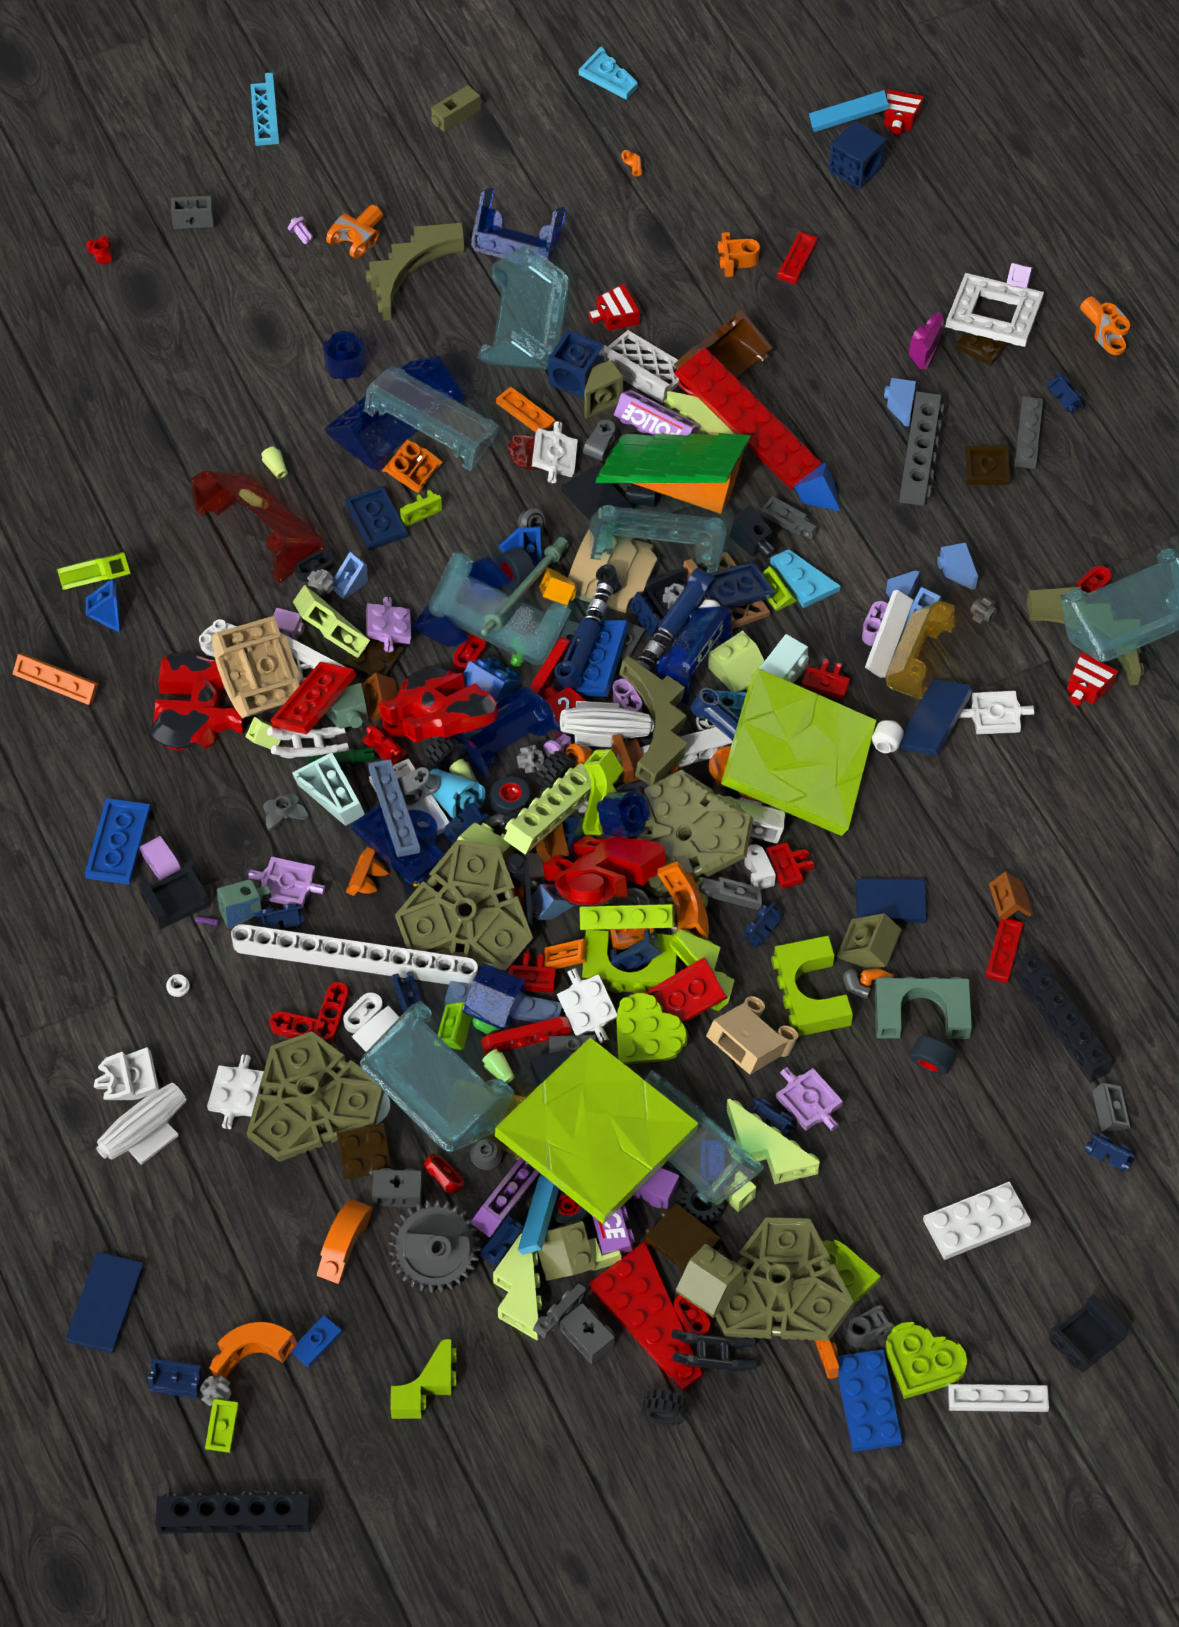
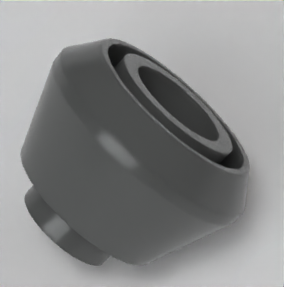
(532, 518)
(486, 1154)

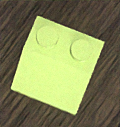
(735, 662)
(484, 835)

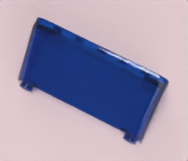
(375, 436)

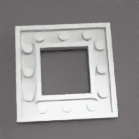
(1016, 332)

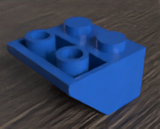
(492, 677)

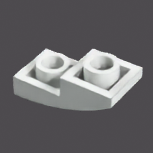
(375, 1028)

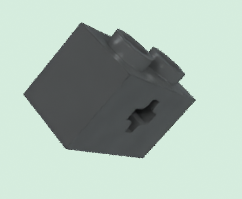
(191, 212)
(385, 1191)
(589, 1345)

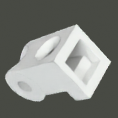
(759, 864)

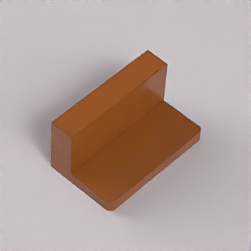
(377, 689)
(628, 756)
(553, 844)
(1009, 896)

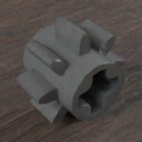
(983, 610)

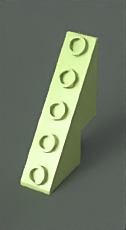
(697, 411)
(330, 622)
(763, 1142)
(518, 1278)

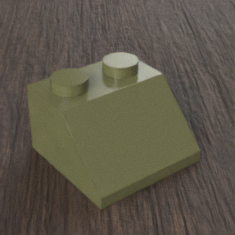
(602, 389)
(869, 941)
(566, 1251)
(710, 1280)

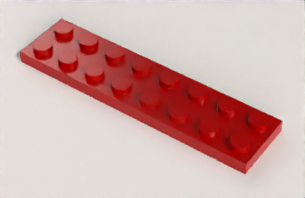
(747, 416)

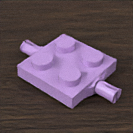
(388, 623)
(288, 881)
(809, 1099)

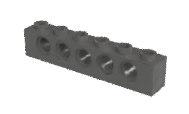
(920, 449)

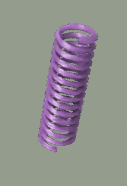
(206, 921)

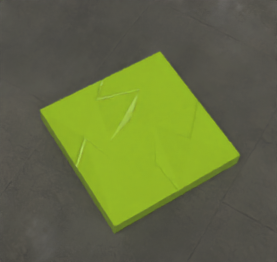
(799, 752)
(596, 1130)

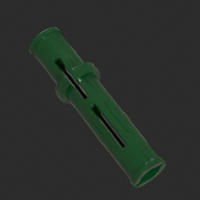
(349, 757)

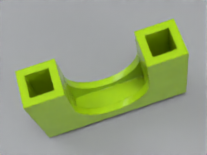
(628, 917)
(616, 981)
(809, 1014)

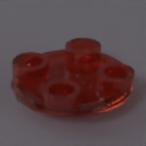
(521, 451)

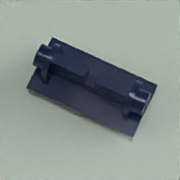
(1071, 398)
(645, 613)
(470, 815)
(288, 915)
(766, 917)
(764, 1111)
(1119, 1155)
(501, 1241)

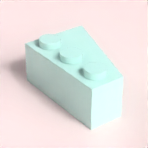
(787, 659)
(330, 788)

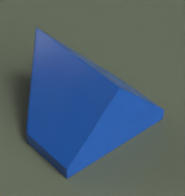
(818, 489)
(526, 538)
(104, 605)

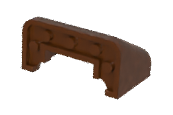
(734, 345)

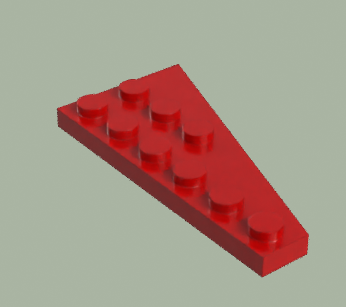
(641, 1304)

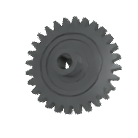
(415, 1242)

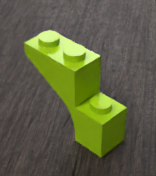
(93, 570)
(603, 772)
(692, 949)
(436, 1379)

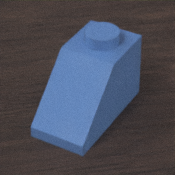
(900, 398)
(958, 565)
(549, 902)

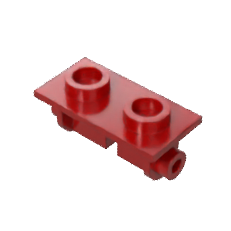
(383, 745)

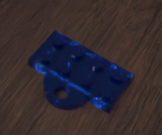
(375, 832)

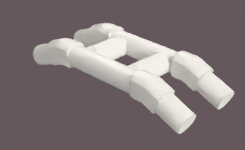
(297, 749)

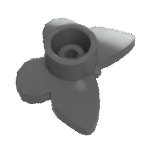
(283, 808)

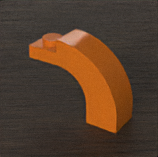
(687, 899)
(345, 1230)
(250, 1339)

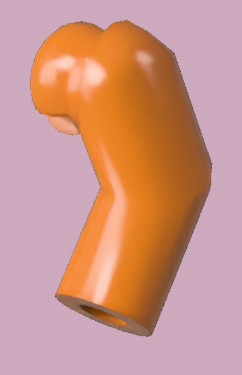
(872, 974)

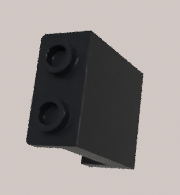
(656, 589)
(175, 897)
(1088, 1334)

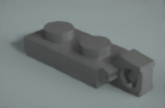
(788, 517)
(732, 892)
(569, 1301)

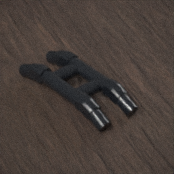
(725, 1344)

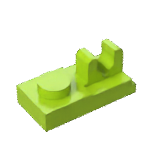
(421, 508)
(221, 1426)

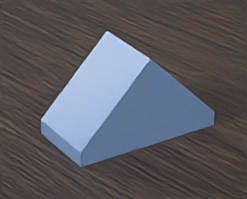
(350, 576)
(904, 583)

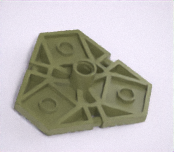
(715, 832)
(472, 876)
(293, 1118)
(806, 1301)

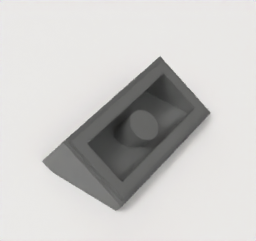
(1111, 1108)

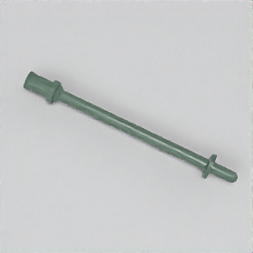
(553, 553)

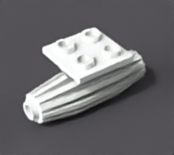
(598, 721)
(144, 1126)

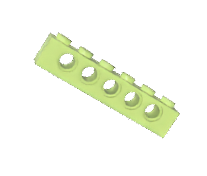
(549, 810)

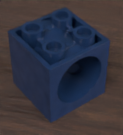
(857, 155)
(573, 362)

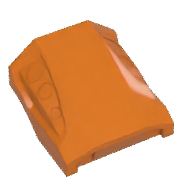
(412, 465)

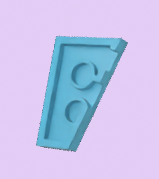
(607, 74)
(803, 579)

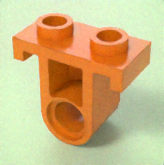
(737, 253)

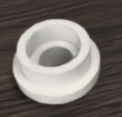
(177, 980)

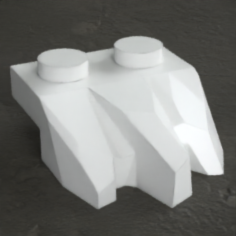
(128, 1076)

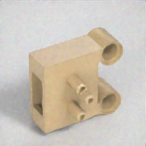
(750, 1039)

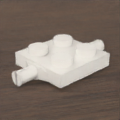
(554, 452)
(996, 712)
(587, 1005)
(235, 1091)

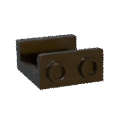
(680, 1236)

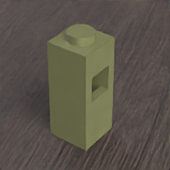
(456, 108)

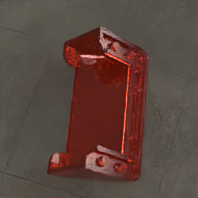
(291, 537)

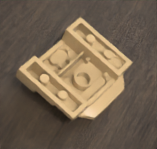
(630, 558)
(256, 666)

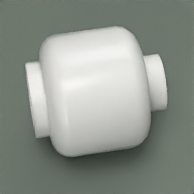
(887, 736)

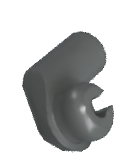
(494, 820)
(853, 985)

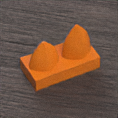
(366, 865)

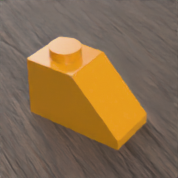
(557, 587)

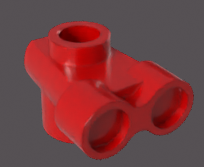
(100, 249)

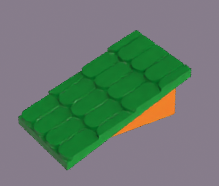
(686, 467)

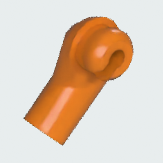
(632, 160)

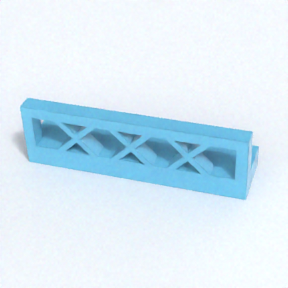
(271, 110)

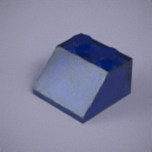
(494, 996)

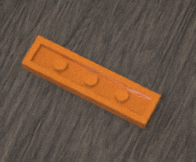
(55, 678)

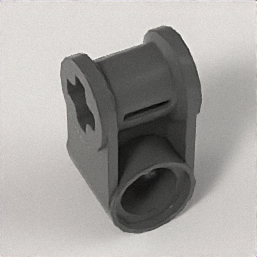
(600, 440)
(416, 785)
(872, 1324)

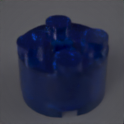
(344, 355)
(623, 814)

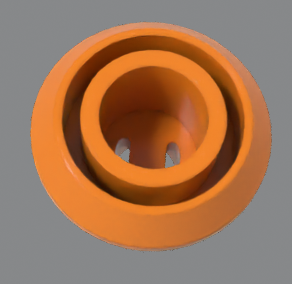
(579, 753)

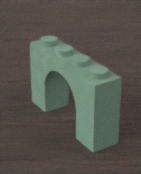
(949, 994)

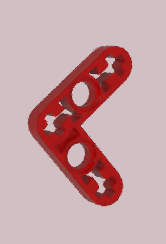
(315, 1025)

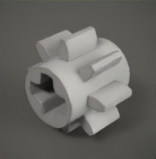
(320, 582)
(672, 593)
(530, 759)
(215, 1388)

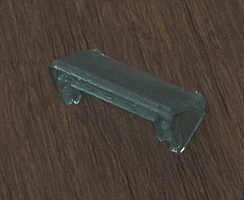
(528, 310)
(704, 532)
(468, 601)
(1125, 611)
(435, 1082)

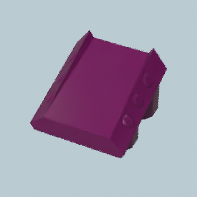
(926, 341)

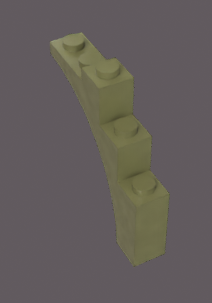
(405, 258)
(1047, 606)
(660, 699)

